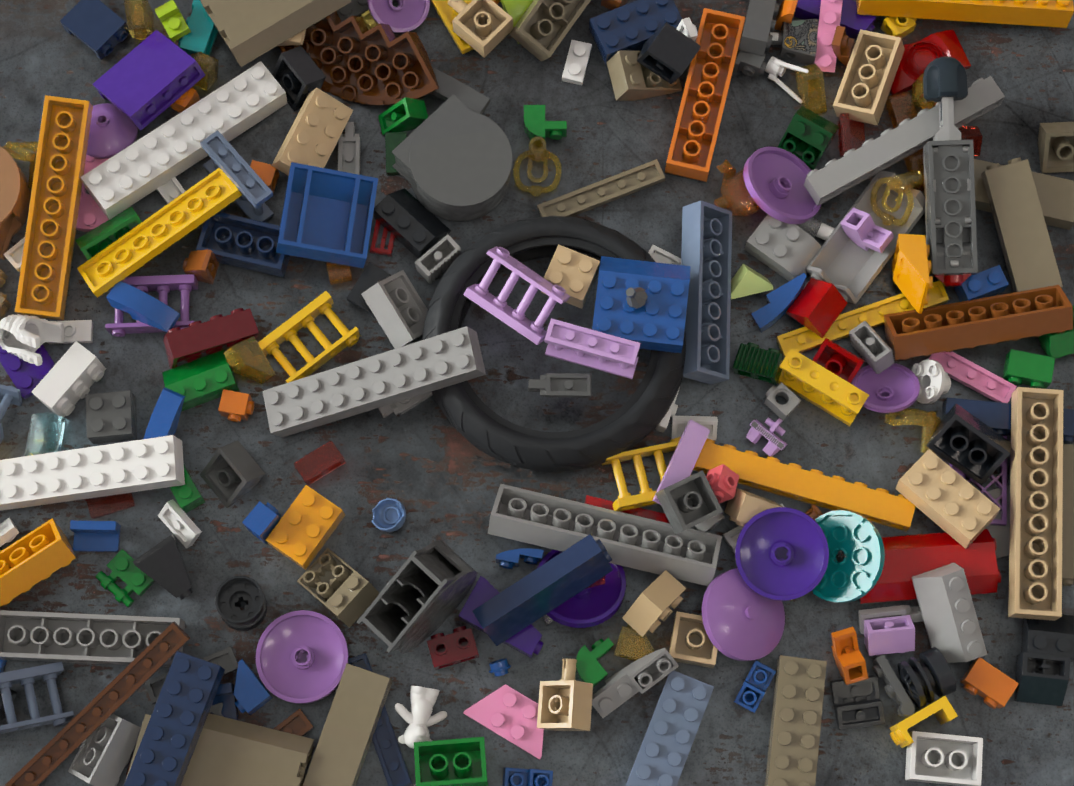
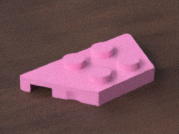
(510, 717)

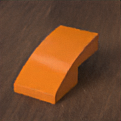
(785, 13)

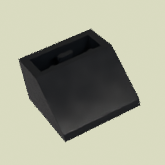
(668, 53)
(1041, 678)

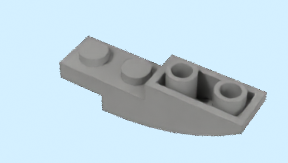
(631, 679)

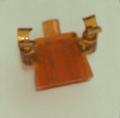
(735, 192)

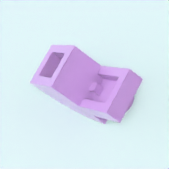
(863, 231)

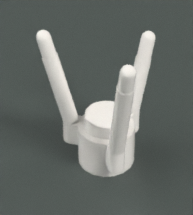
(777, 68)

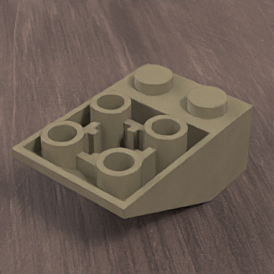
(634, 81)
(338, 587)

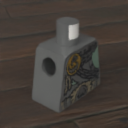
(798, 40)

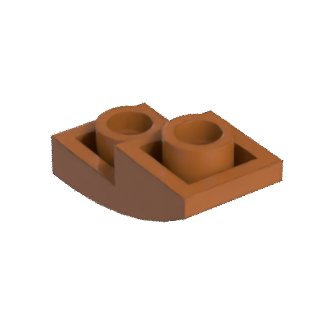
(842, 45)

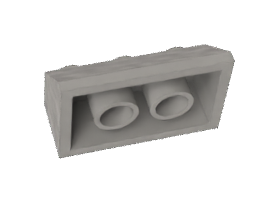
(397, 308)
(106, 752)

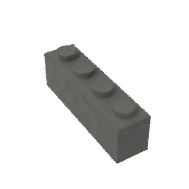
(758, 25)

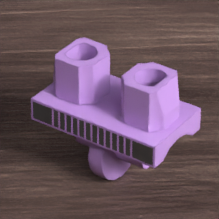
(775, 443)

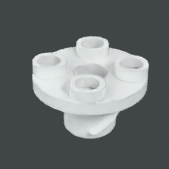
(932, 380)

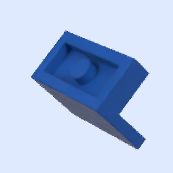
(95, 536)

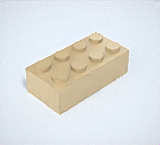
(869, 76)
(313, 132)
(947, 498)

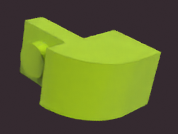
(172, 20)

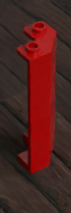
(921, 553)

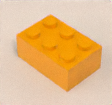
(305, 527)

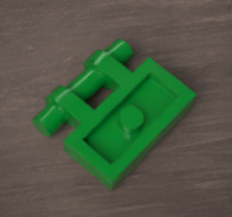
(124, 568)

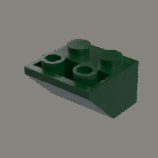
(808, 136)

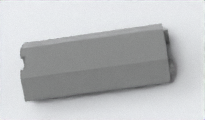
(852, 267)

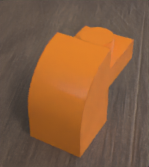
(848, 657)

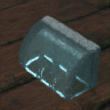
(45, 434)

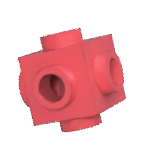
(723, 482)

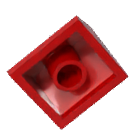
(817, 306)
(838, 360)

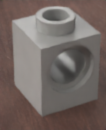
(784, 410)

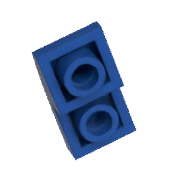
(512, 557)
(755, 686)
(527, 777)

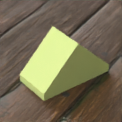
(748, 282)

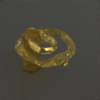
(10, 147)
(537, 152)
(901, 184)
(909, 416)

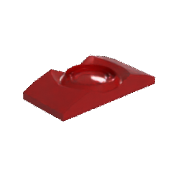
(921, 53)

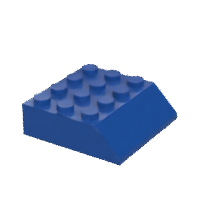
(327, 215)
(661, 320)

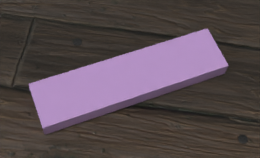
(684, 455)

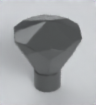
(636, 297)

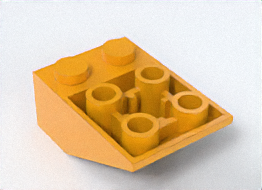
(912, 269)

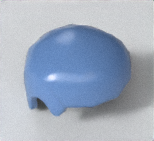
(389, 515)

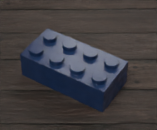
(631, 25)
(243, 243)

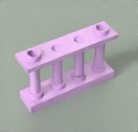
(498, 306)
(591, 348)

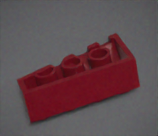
(209, 336)

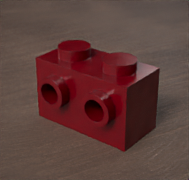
(452, 648)

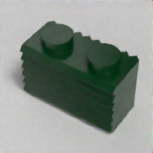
(758, 363)

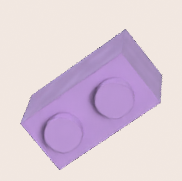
(889, 635)

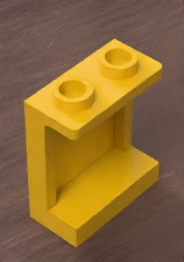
(940, 708)

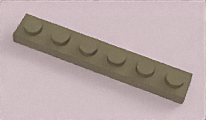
(604, 191)

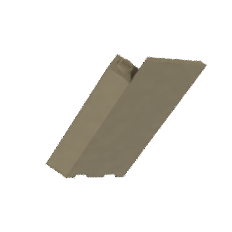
(260, 25)
(243, 755)

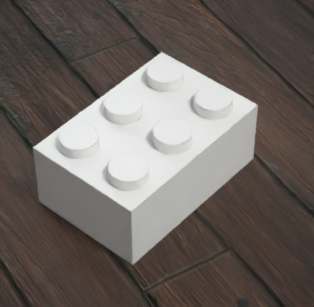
(69, 380)
(944, 759)

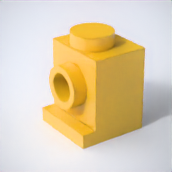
(893, 27)

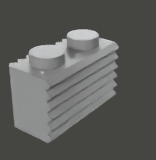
(438, 259)
(871, 347)

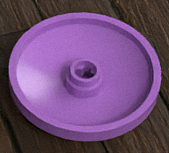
(777, 185)
(741, 620)
(301, 657)

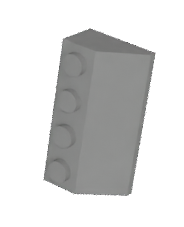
(949, 613)

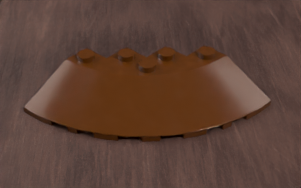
(368, 63)

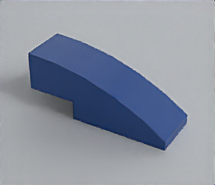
(779, 303)
(142, 306)
(165, 415)

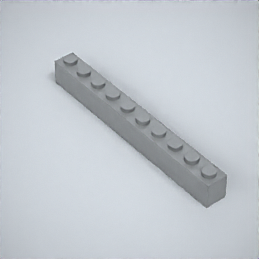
(898, 143)

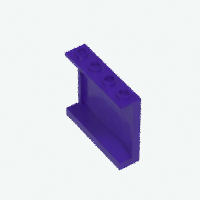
(149, 79)

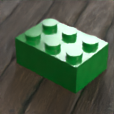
(451, 762)

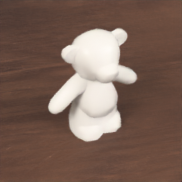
(420, 717)

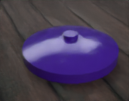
(782, 553)
(592, 604)

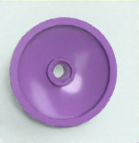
(401, 19)
(113, 134)
(890, 390)

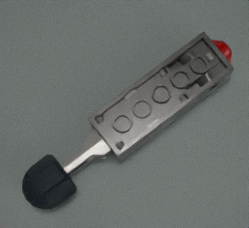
(949, 179)

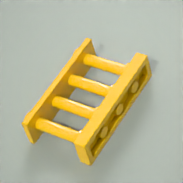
(305, 319)
(821, 387)
(646, 495)

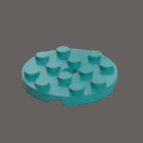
(863, 560)

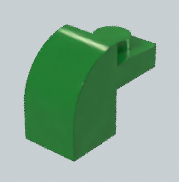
(537, 126)
(587, 663)

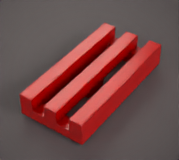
(381, 250)

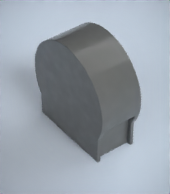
(456, 162)
(419, 597)

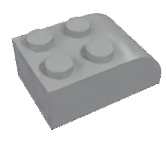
(782, 247)

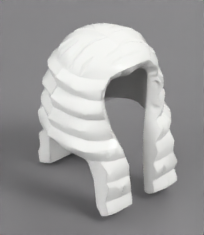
(26, 333)

